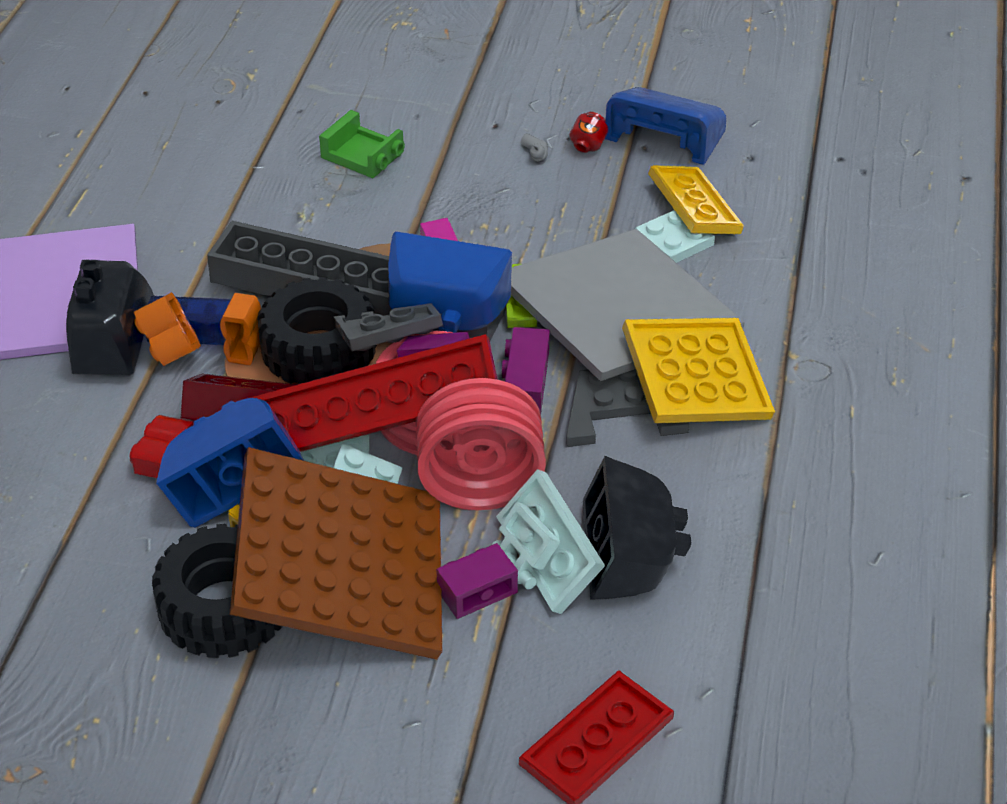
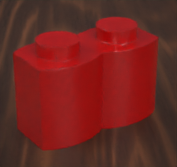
(148, 452)

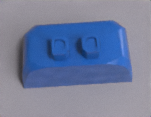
(460, 279)
(206, 461)

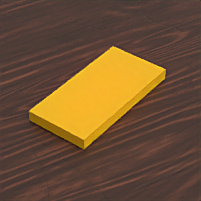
(695, 200)

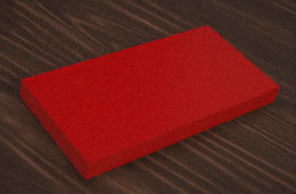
(596, 738)

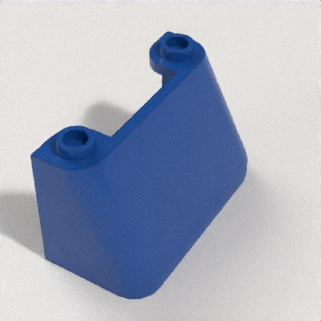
(696, 122)

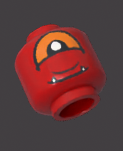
(589, 132)

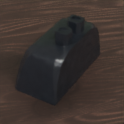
(102, 318)
(631, 529)

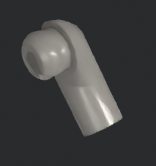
(537, 147)

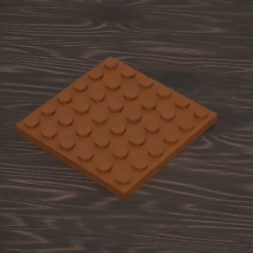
(338, 555)

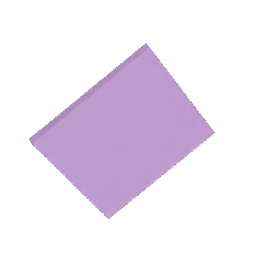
(40, 279)

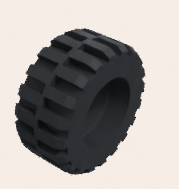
(308, 308)
(196, 621)

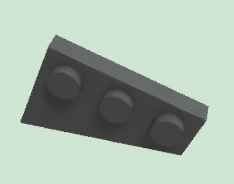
(377, 329)

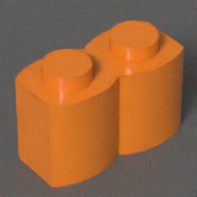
(241, 328)
(166, 329)

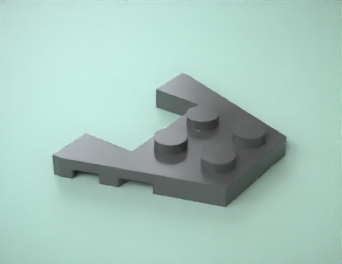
(609, 399)

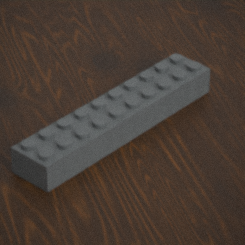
(269, 259)

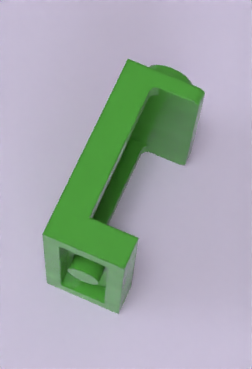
(358, 147)

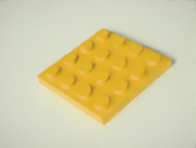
(697, 370)

